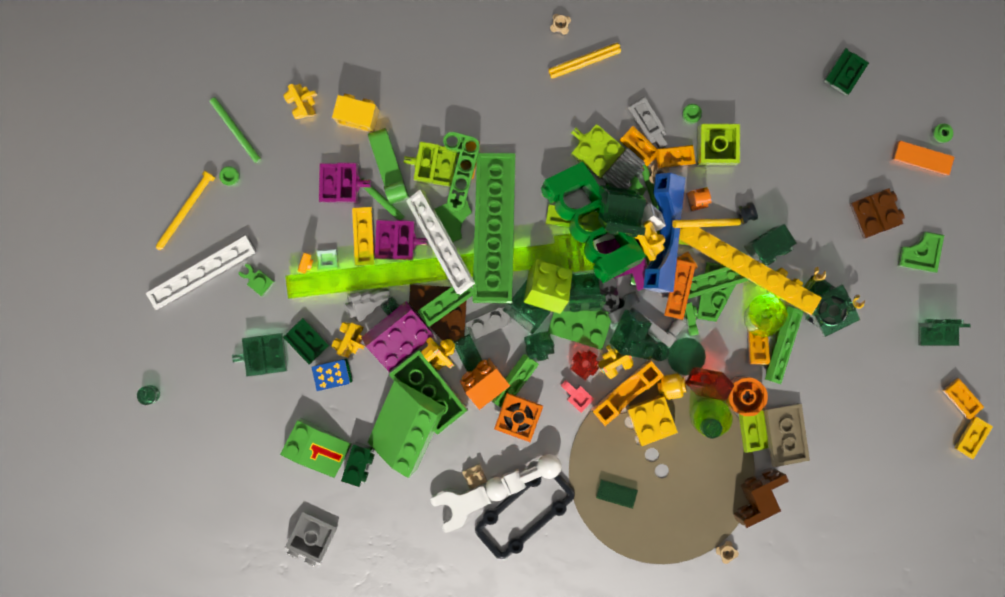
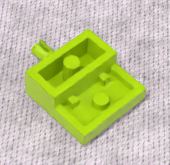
(596, 150)
(433, 164)

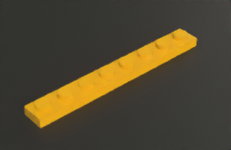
(750, 269)

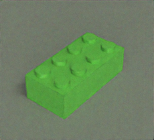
(427, 380)

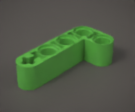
(388, 166)
(459, 173)

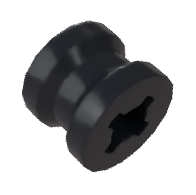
(747, 213)

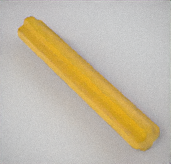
(584, 60)

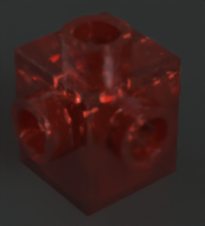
(590, 369)

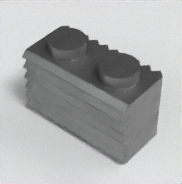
(623, 170)

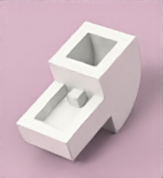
(654, 215)

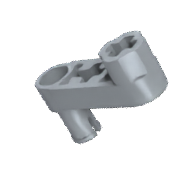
(665, 336)

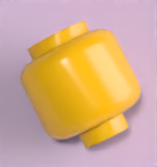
(672, 386)

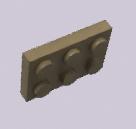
(786, 435)

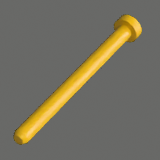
(185, 209)

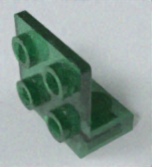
(940, 332)

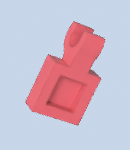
(578, 397)

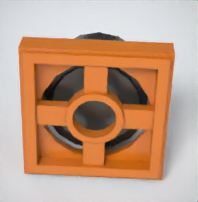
(518, 417)

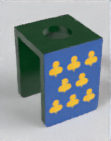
(332, 374)

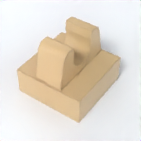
(474, 476)

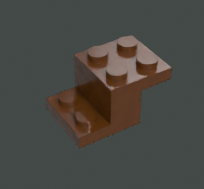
(760, 497)

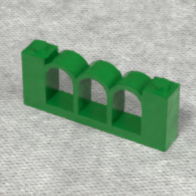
(606, 265)

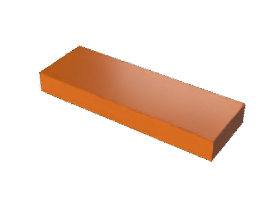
(923, 158)
(678, 298)

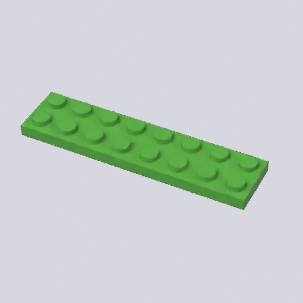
(494, 228)

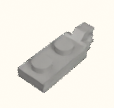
(648, 122)
(488, 323)

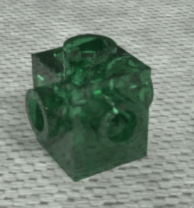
(539, 346)

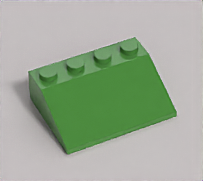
(405, 428)

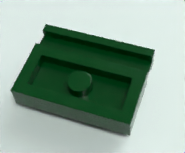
(846, 72)
(306, 341)

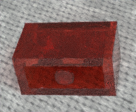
(709, 383)

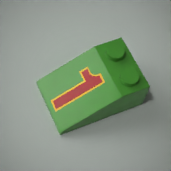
(315, 448)

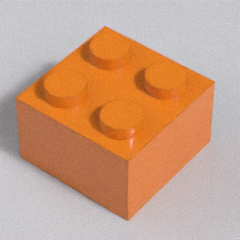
(484, 383)

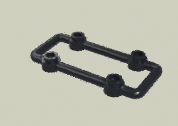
(516, 544)

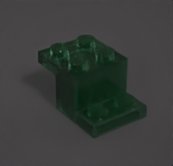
(622, 211)

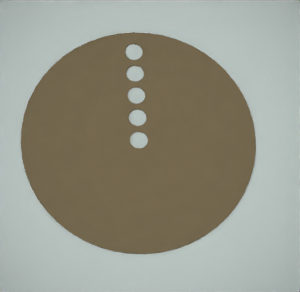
(671, 515)

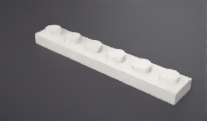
(440, 242)
(201, 272)

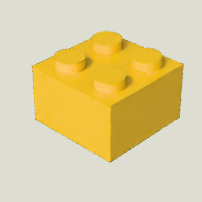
(356, 113)
(651, 420)

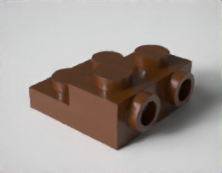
(877, 213)

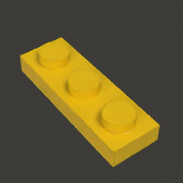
(363, 236)

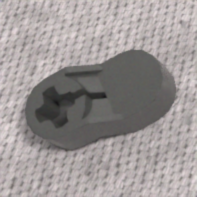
(612, 300)
(625, 302)

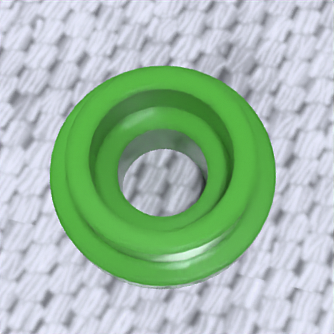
(938, 133)

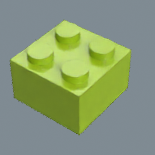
(718, 144)
(548, 286)

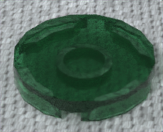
(685, 355)

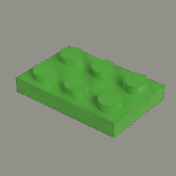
(581, 327)

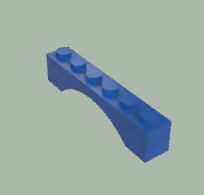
(669, 197)

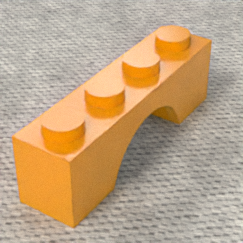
(624, 393)

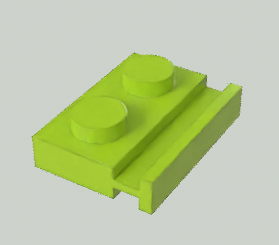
(754, 432)

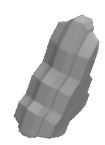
(364, 303)

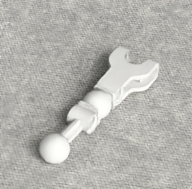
(494, 490)

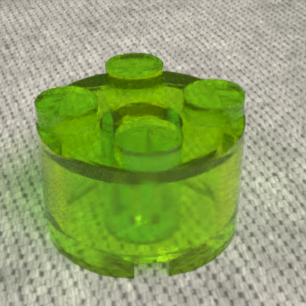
(765, 305)
(709, 406)

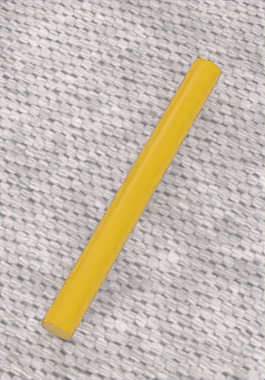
(706, 222)

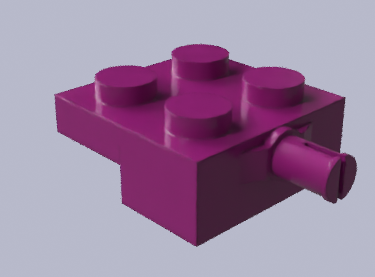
(340, 183)
(396, 240)

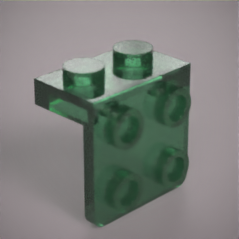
(585, 293)

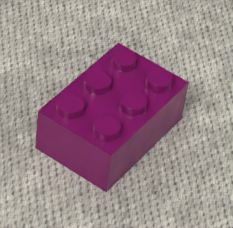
(397, 336)

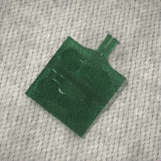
(263, 354)

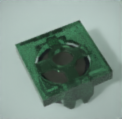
(833, 310)

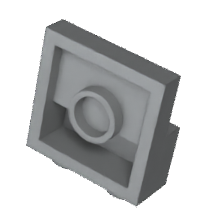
(310, 539)

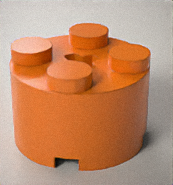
(754, 403)

